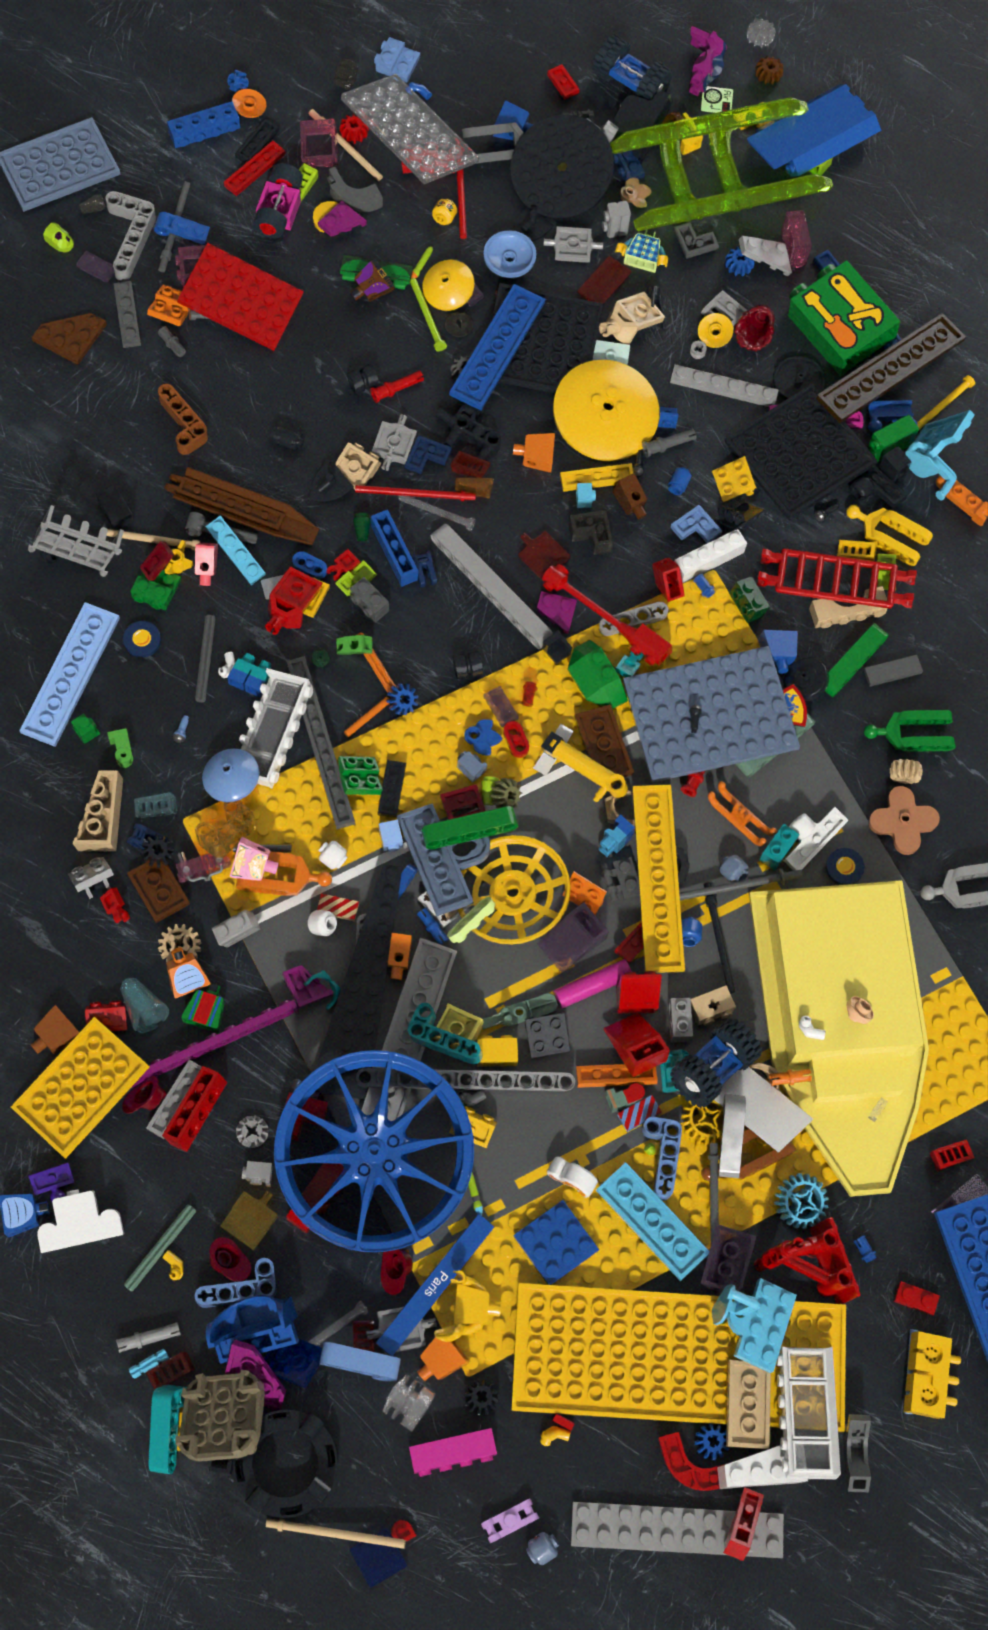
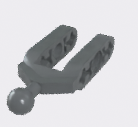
(491, 130)

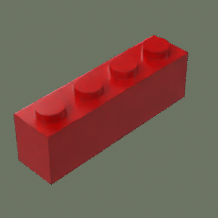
(316, 1191)

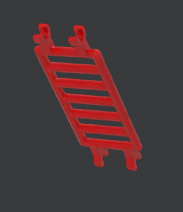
(895, 575)

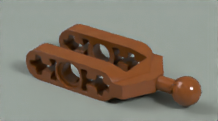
(759, 1163)

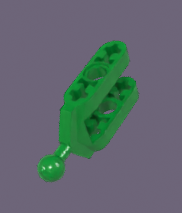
(915, 744)

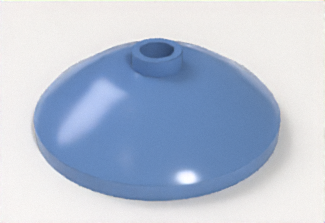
(513, 247)
(234, 783)

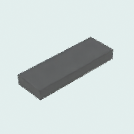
(893, 670)

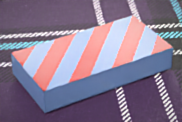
(638, 1113)

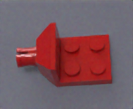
(290, 600)

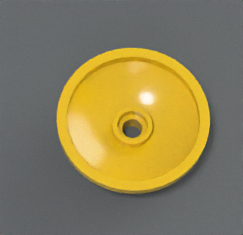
(449, 294)

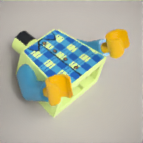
(643, 251)

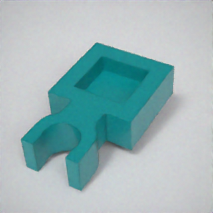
(629, 665)

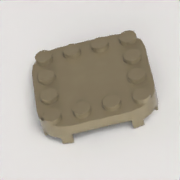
(221, 1416)

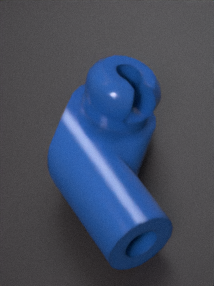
(421, 89)

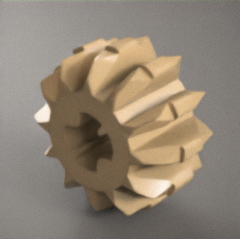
(906, 771)

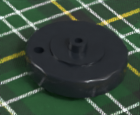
(808, 676)

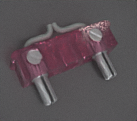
(198, 867)

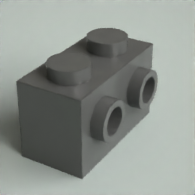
(369, 599)

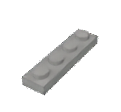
(173, 1099)

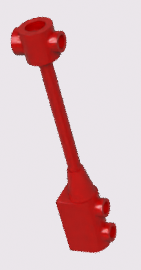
(641, 639)

